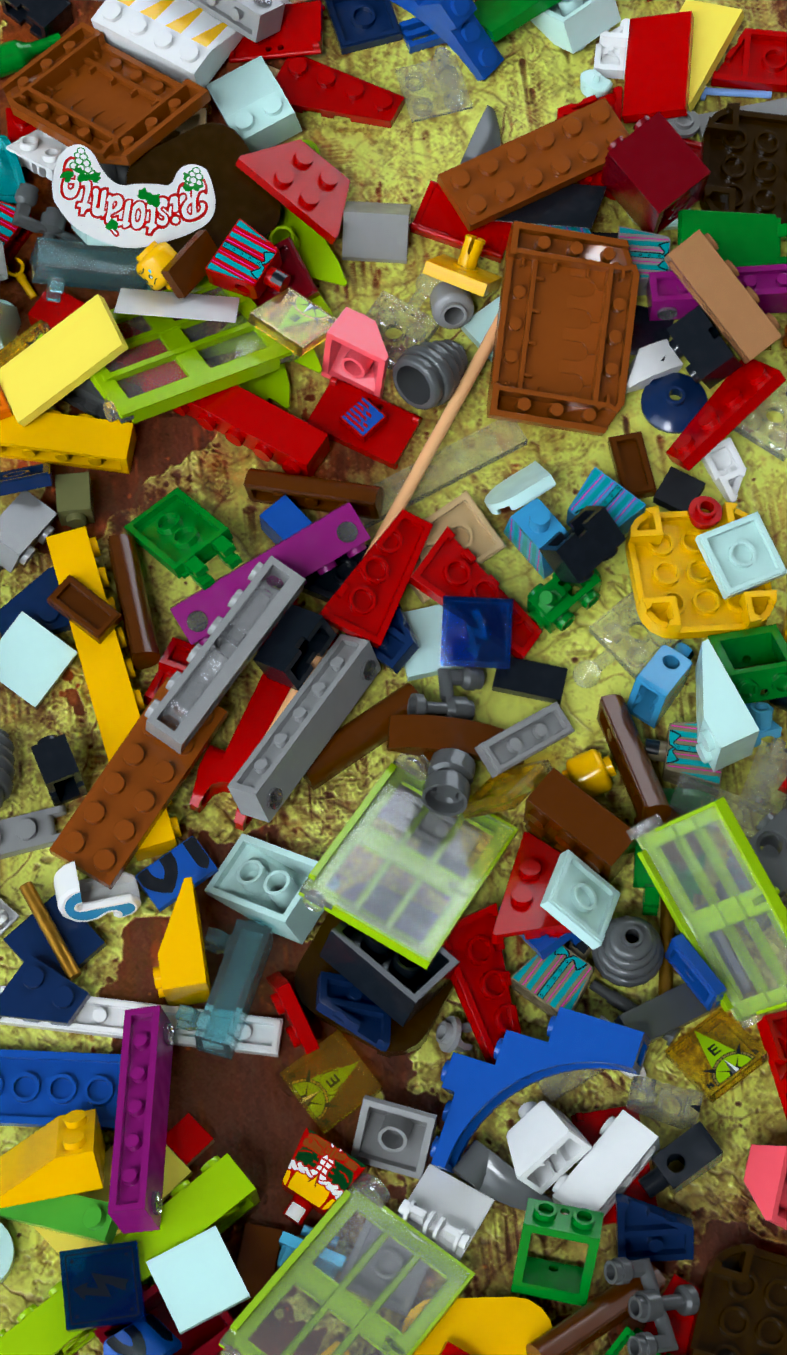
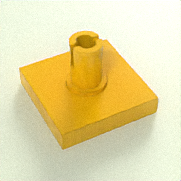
(463, 271)

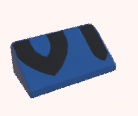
(165, 876)
(143, 1338)

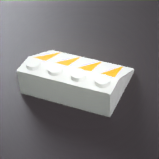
(168, 36)

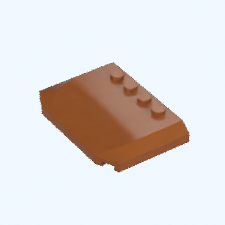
(100, 97)
(563, 329)

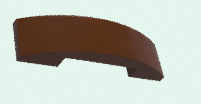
(430, 733)

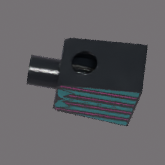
(693, 1149)

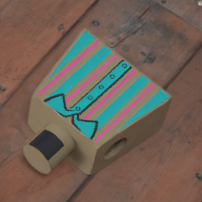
(681, 755)
(556, 980)

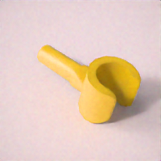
(22, 279)

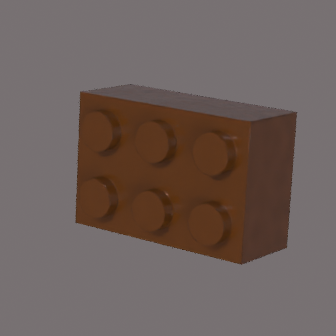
(578, 823)

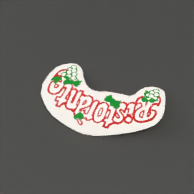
(130, 213)

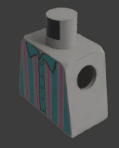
(647, 252)

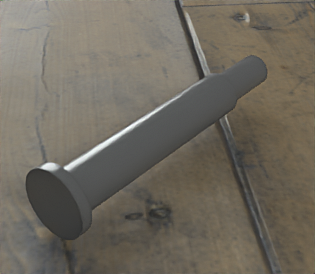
(624, 1004)

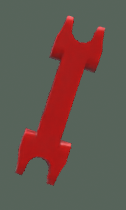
(221, 765)

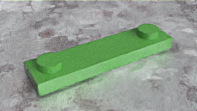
(68, 1215)

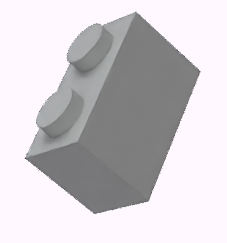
(22, 527)

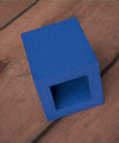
(282, 520)

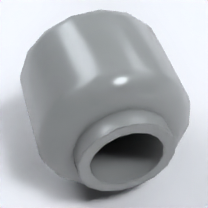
(451, 306)

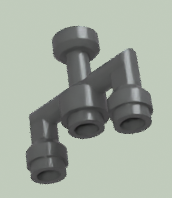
(51, 223)
(451, 706)
(650, 1305)

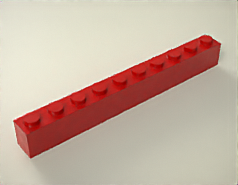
(233, 412)

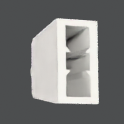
(544, 1145)

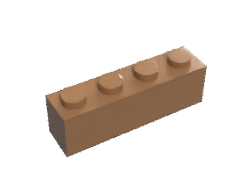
(723, 296)

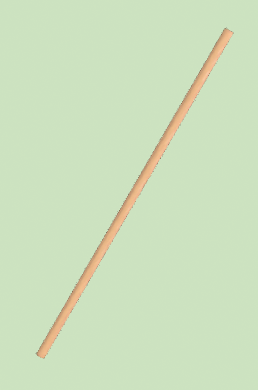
(425, 457)

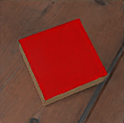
(188, 1140)

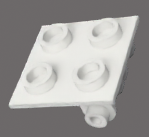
(38, 152)
(446, 1210)

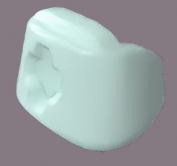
(594, 83)

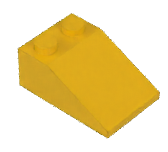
(182, 956)
(55, 1161)

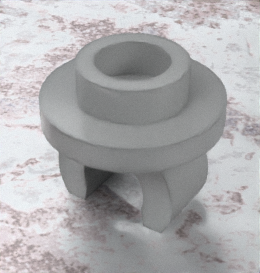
(686, 125)
(449, 1035)

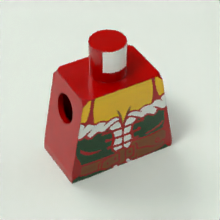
(318, 1176)

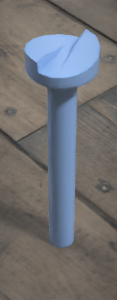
(735, 93)

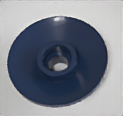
(668, 414)

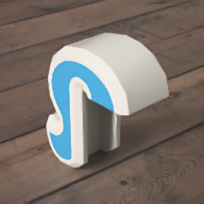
(90, 900)

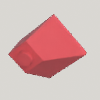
(356, 352)
(767, 1181)

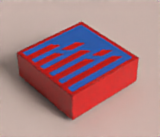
(363, 419)

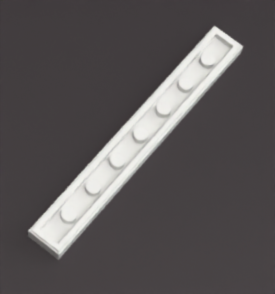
(106, 1019)

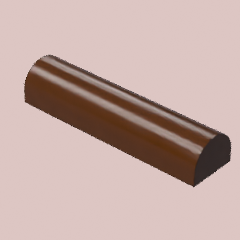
(314, 492)
(133, 601)
(358, 737)
(632, 758)
(590, 1320)

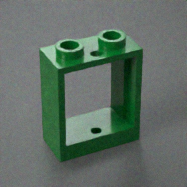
(753, 648)
(550, 1278)

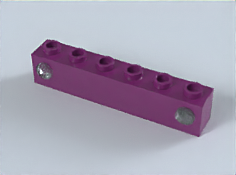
(671, 300)
(303, 552)
(141, 1120)

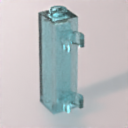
(84, 266)
(233, 989)

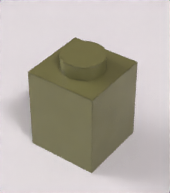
(74, 499)

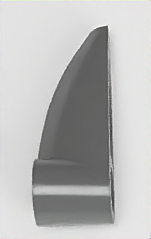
(485, 136)
(494, 1177)

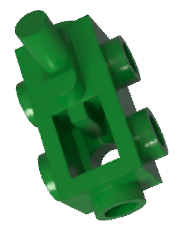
(554, 604)

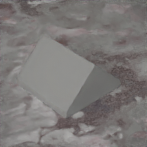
(376, 232)
(393, 1137)

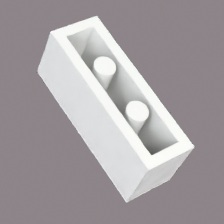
(608, 1166)

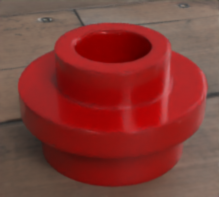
(701, 519)

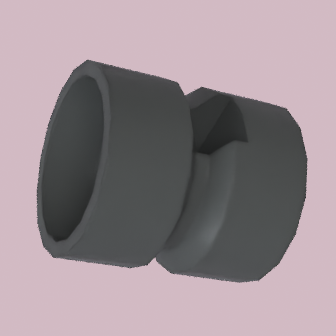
(448, 782)

